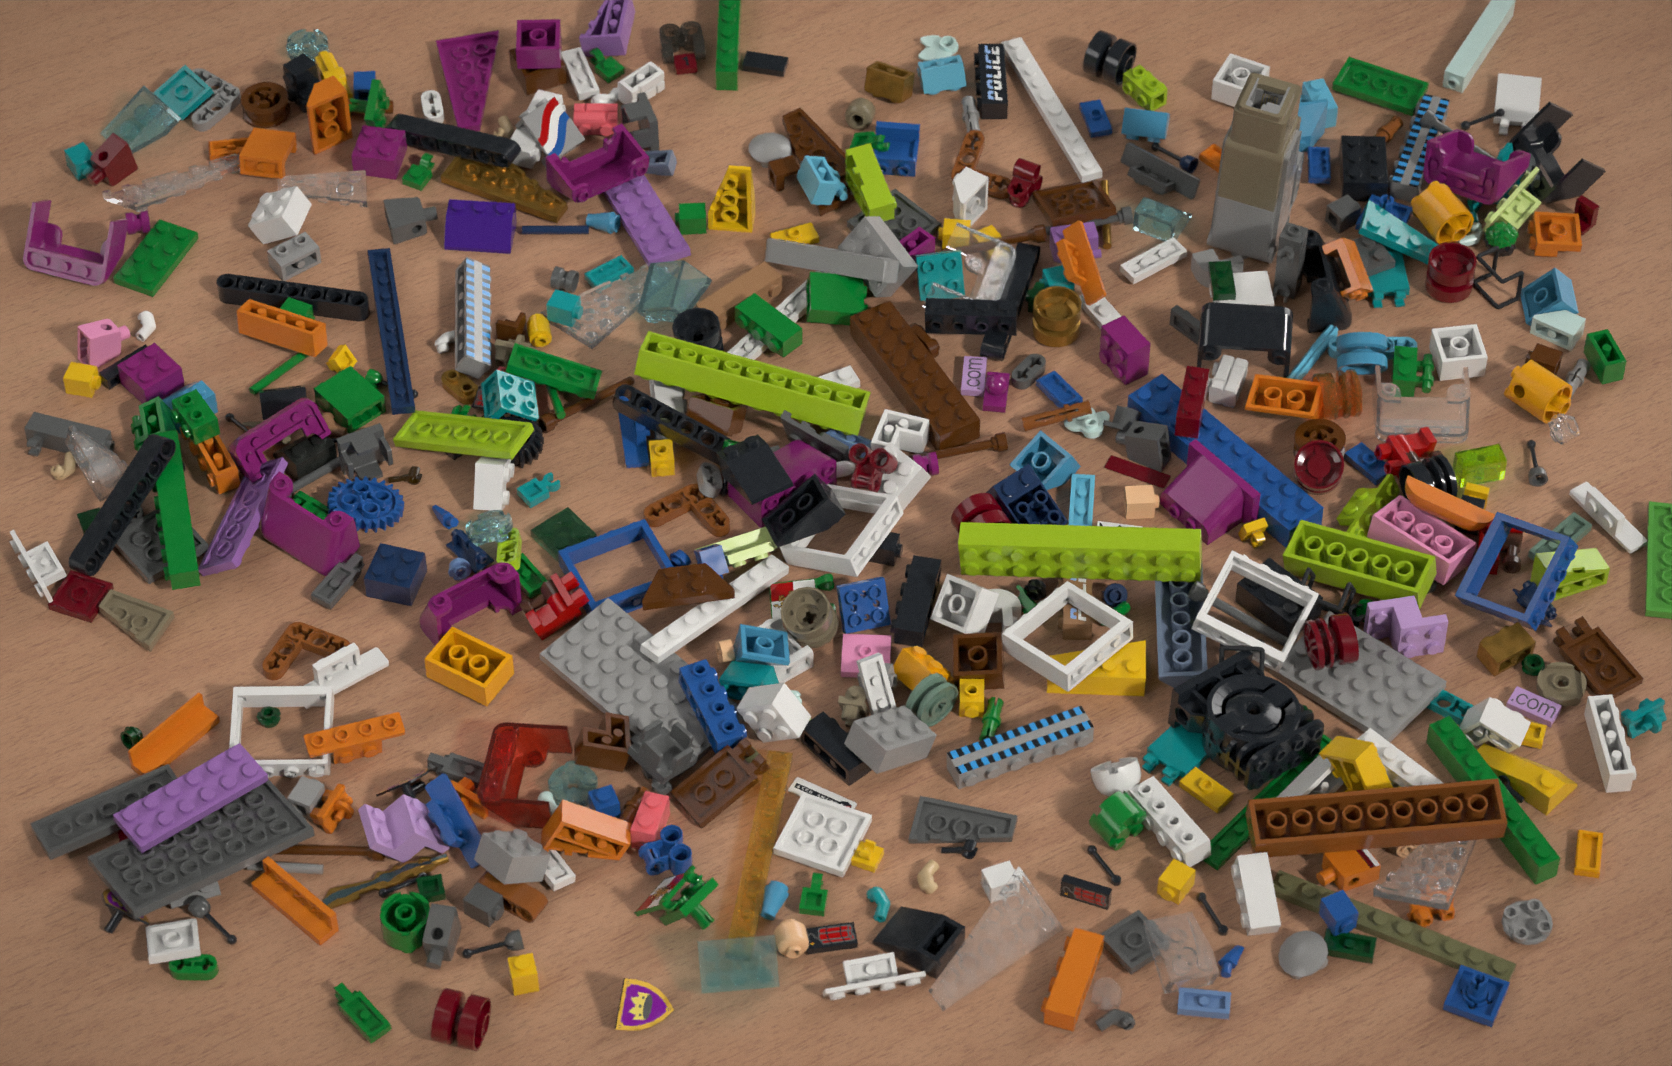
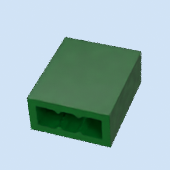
(834, 298)
(350, 399)

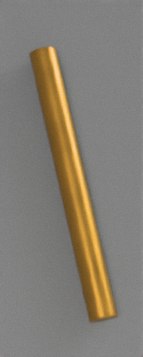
(1106, 229)

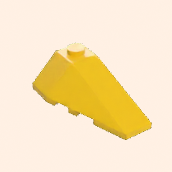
(734, 202)
(1537, 783)

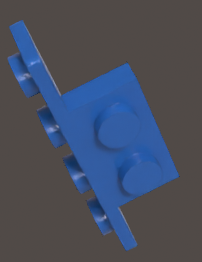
(634, 440)
(452, 818)

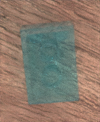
(142, 120)

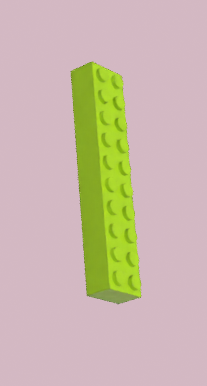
(752, 383)
(1080, 552)

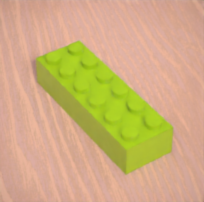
(1369, 564)

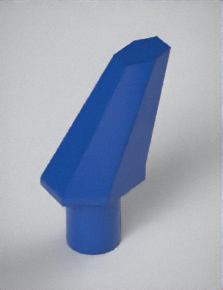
(445, 517)
(1230, 961)

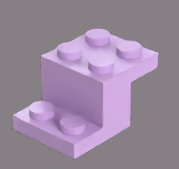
(1405, 627)
(401, 829)

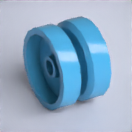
(1361, 352)

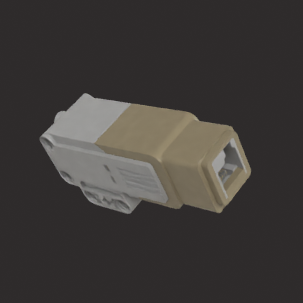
(1258, 169)

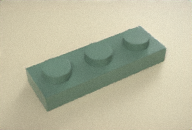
(1573, 527)

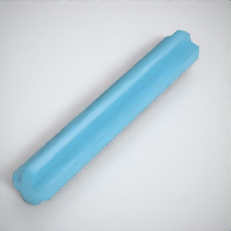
(1313, 353)

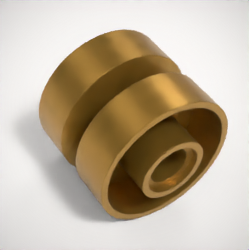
(1056, 316)

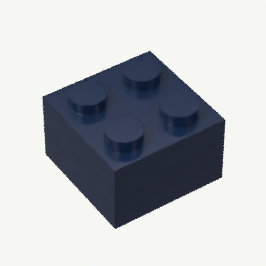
(395, 574)

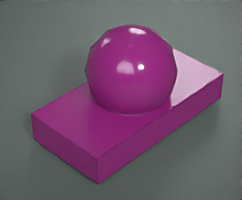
(996, 392)

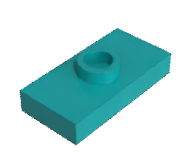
(608, 271)

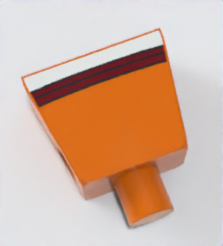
(1349, 869)

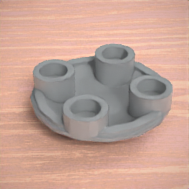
(769, 147)
(1527, 922)
(1303, 954)

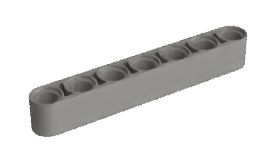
(832, 260)

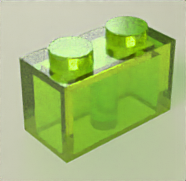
(1479, 465)

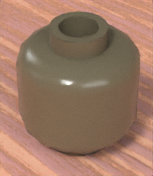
(860, 113)

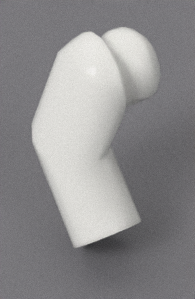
(612, 97)

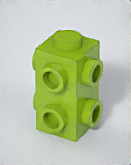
(1144, 88)

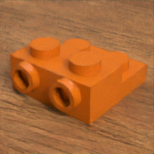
(1554, 233)

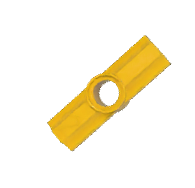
(328, 67)

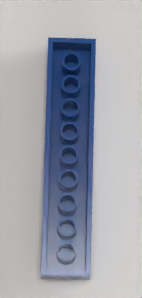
(1280, 498)

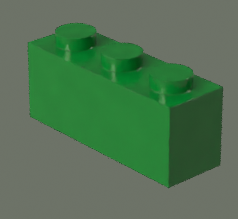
(768, 325)

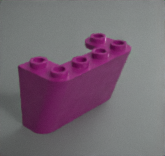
(800, 464)

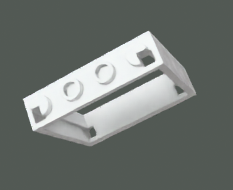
(887, 514)
(1266, 577)
(1085, 663)
(284, 697)

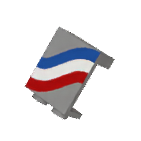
(551, 128)

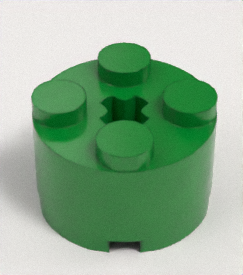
(1118, 819)
(404, 921)

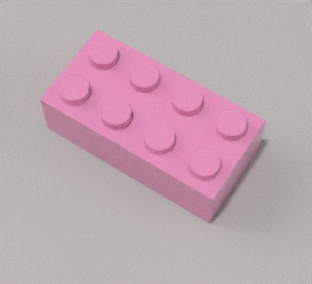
(1416, 530)

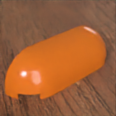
(1446, 506)

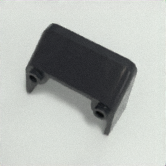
(1542, 139)
(1245, 329)

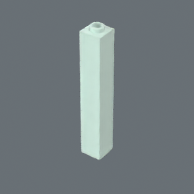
(1478, 44)

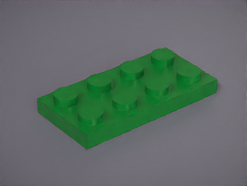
(1380, 86)
(156, 258)
(554, 371)

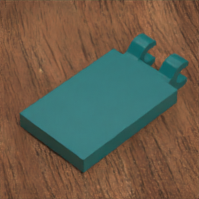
(1390, 282)
(1177, 751)

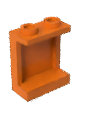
(267, 152)
(1353, 265)

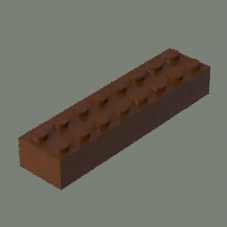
(914, 375)

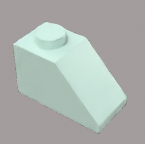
(1558, 328)

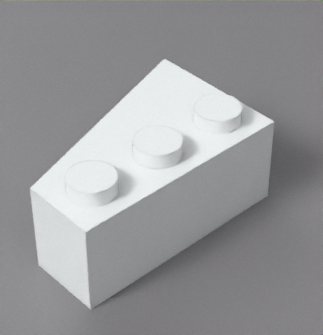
(1255, 894)

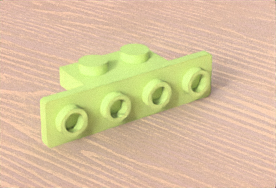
(1518, 206)
(745, 546)

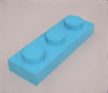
(1081, 500)

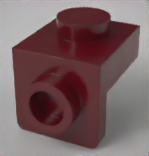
(1587, 213)

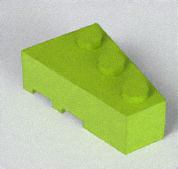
(868, 183)
(1583, 573)

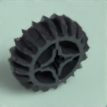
(532, 446)

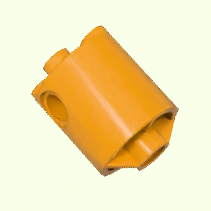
(1442, 213)
(1539, 391)

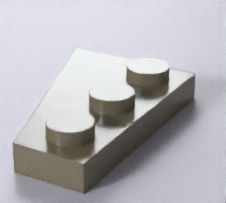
(136, 617)

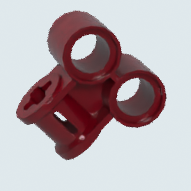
(1024, 182)
(868, 470)

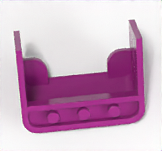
(47, 255)

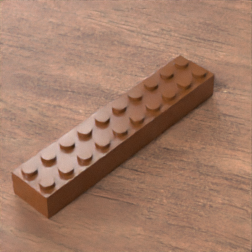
(1376, 818)

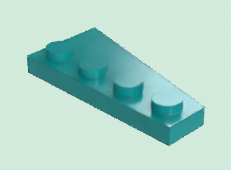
(1394, 233)

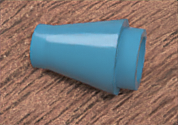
(606, 222)
(774, 897)

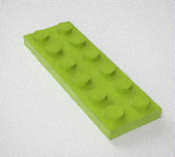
(463, 434)

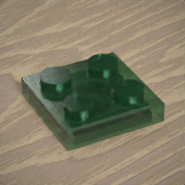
(561, 531)

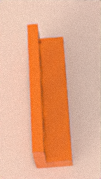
(296, 902)

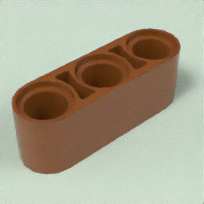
(518, 898)

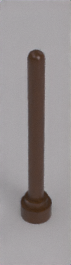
(1037, 234)
(549, 421)
(998, 442)
(334, 851)

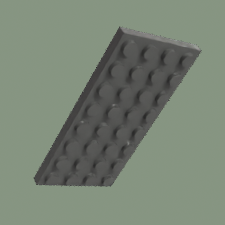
(202, 853)

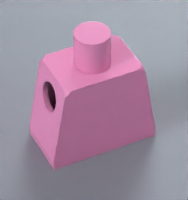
(100, 342)

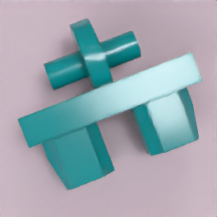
(1647, 717)

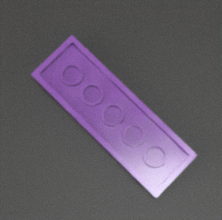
(647, 221)
(240, 521)
(190, 797)

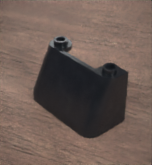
(1327, 283)

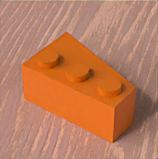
(585, 831)

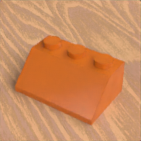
(328, 115)
(1285, 397)

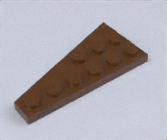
(811, 140)

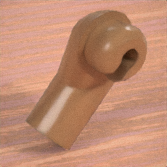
(336, 431)

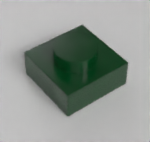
(1032, 293)
(431, 887)

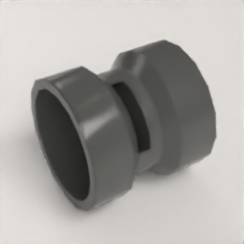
(564, 279)

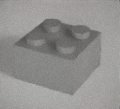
(512, 856)

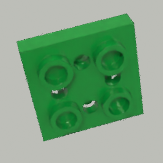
(374, 107)
(691, 904)

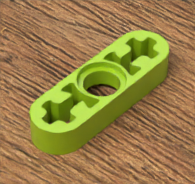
(510, 549)

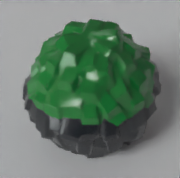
(1503, 236)

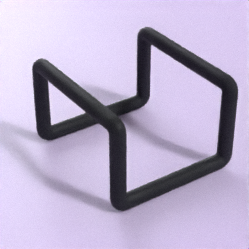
(1492, 272)
(1327, 606)
(1244, 648)

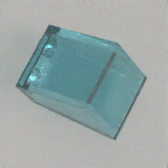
(671, 290)

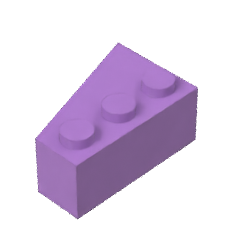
(610, 29)

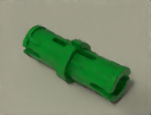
(991, 719)

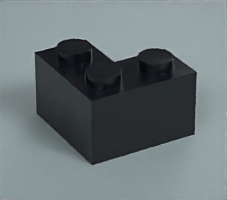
(299, 78)

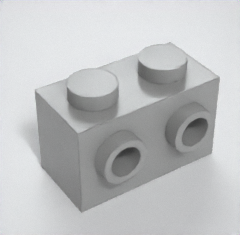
(294, 256)

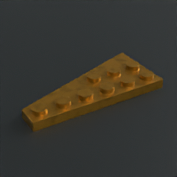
(505, 186)

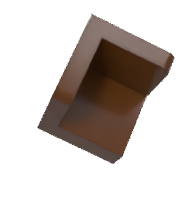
(781, 168)
(511, 329)

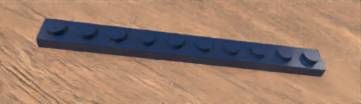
(391, 331)

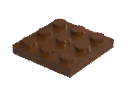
(1074, 202)

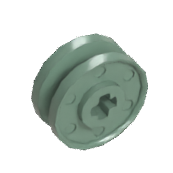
(932, 699)

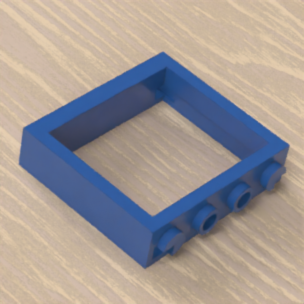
(1486, 557)
(629, 599)

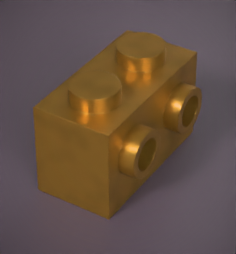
(889, 82)
(1505, 648)

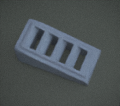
(661, 162)

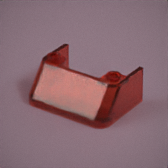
(509, 752)

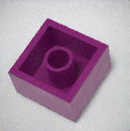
(538, 44)
(379, 152)
(1124, 350)
(151, 374)

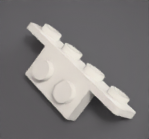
(1608, 517)
(42, 565)
(347, 667)
(871, 973)

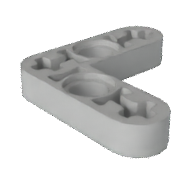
(206, 118)

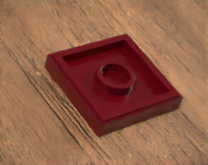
(80, 596)

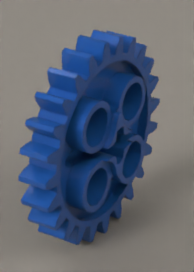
(368, 502)

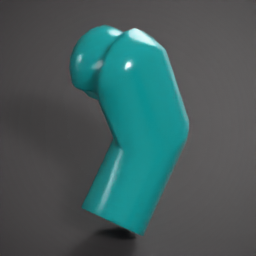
(883, 903)

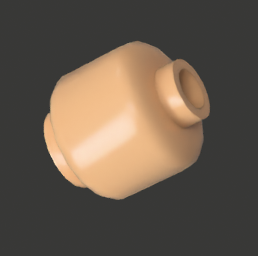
(791, 938)

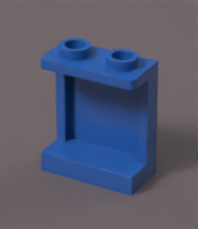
(903, 149)

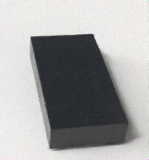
(765, 63)

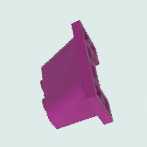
(1210, 495)

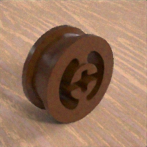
(265, 105)
(1322, 430)

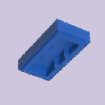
(1095, 118)
(1319, 165)
(1058, 390)
(1366, 463)

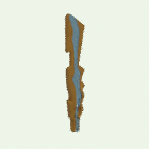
(383, 879)

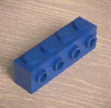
(711, 705)

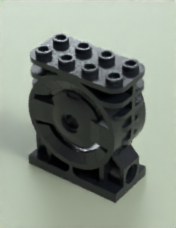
(1240, 719)

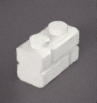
(645, 79)
(1227, 380)

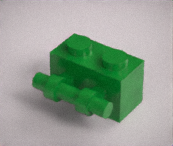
(1405, 369)
(153, 418)

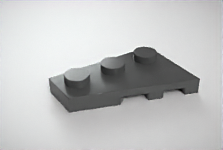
(822, 442)

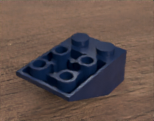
(1026, 499)

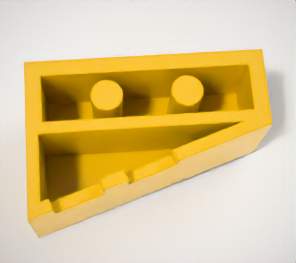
(1356, 764)

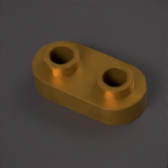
(459, 386)

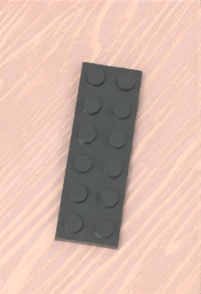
(94, 816)

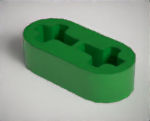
(194, 968)

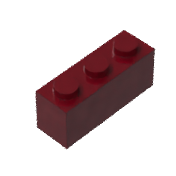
(1192, 402)

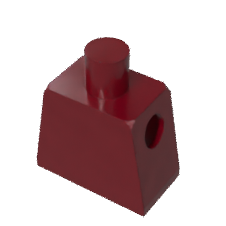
(112, 162)

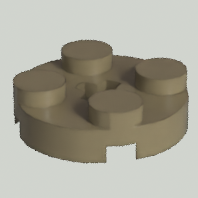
(1564, 672)

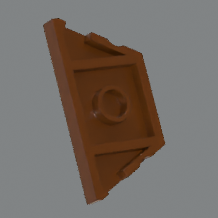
(686, 586)

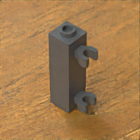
(1290, 261)
(52, 432)

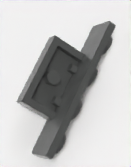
(1158, 173)

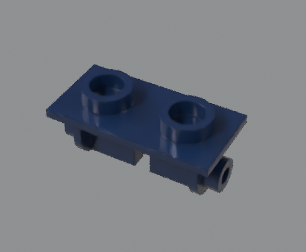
(465, 549)
(1525, 596)

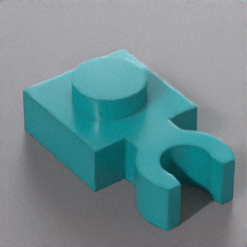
(538, 491)

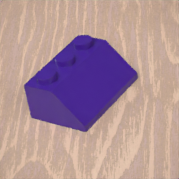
(480, 226)

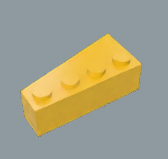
(1119, 675)

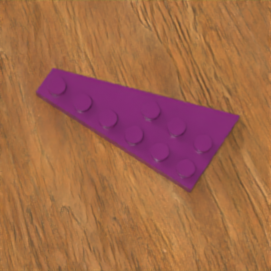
(467, 73)

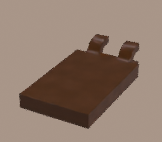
(1598, 659)
(720, 782)

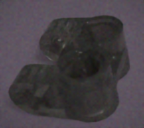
(688, 37)

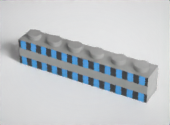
(1409, 169)
(472, 318)
(1020, 747)

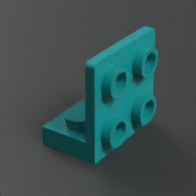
(509, 394)

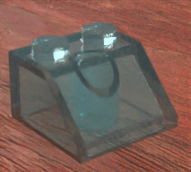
(1159, 219)

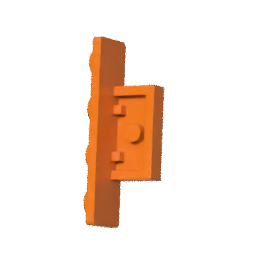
(1080, 262)
(355, 739)

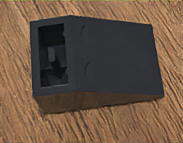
(922, 939)

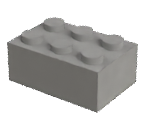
(876, 239)
(890, 739)

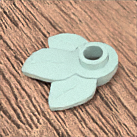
(937, 47)
(1090, 425)

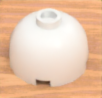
(1116, 776)

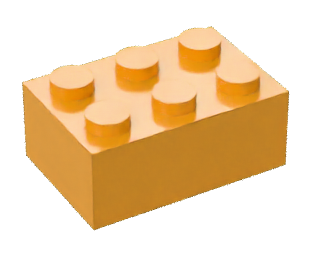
(469, 666)

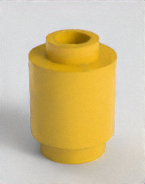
(539, 330)

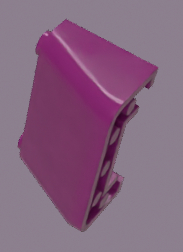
(599, 170)
(1470, 174)
(248, 447)
(304, 535)
(492, 587)

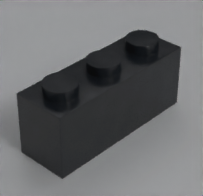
(827, 742)

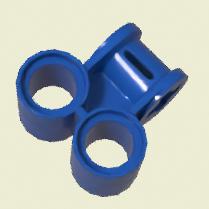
(667, 854)

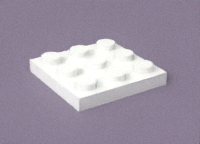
(822, 834)

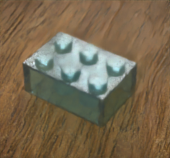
(738, 964)

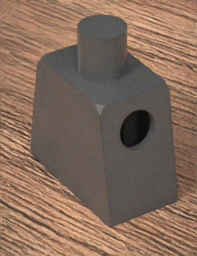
(407, 218)
(1146, 444)
(441, 934)

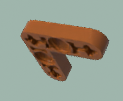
(979, 145)
(688, 503)
(297, 643)

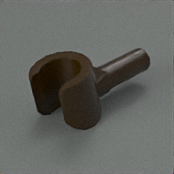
(412, 477)

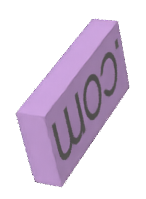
(973, 376)
(1534, 706)

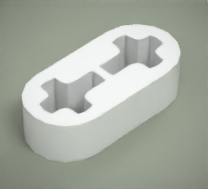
(436, 107)

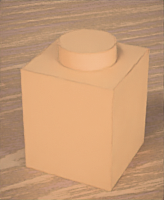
(1140, 501)

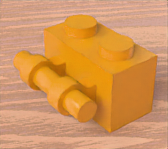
(915, 665)

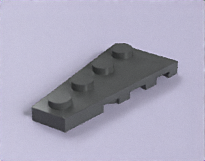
(955, 823)

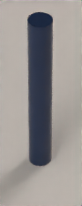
(558, 229)

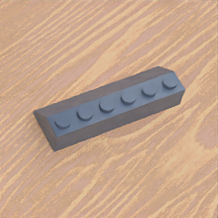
(1180, 648)

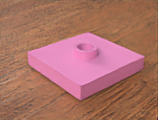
(861, 646)

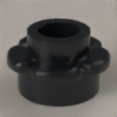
(1035, 589)

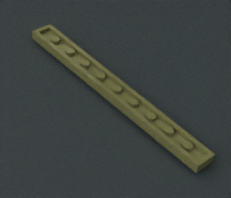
(1397, 930)

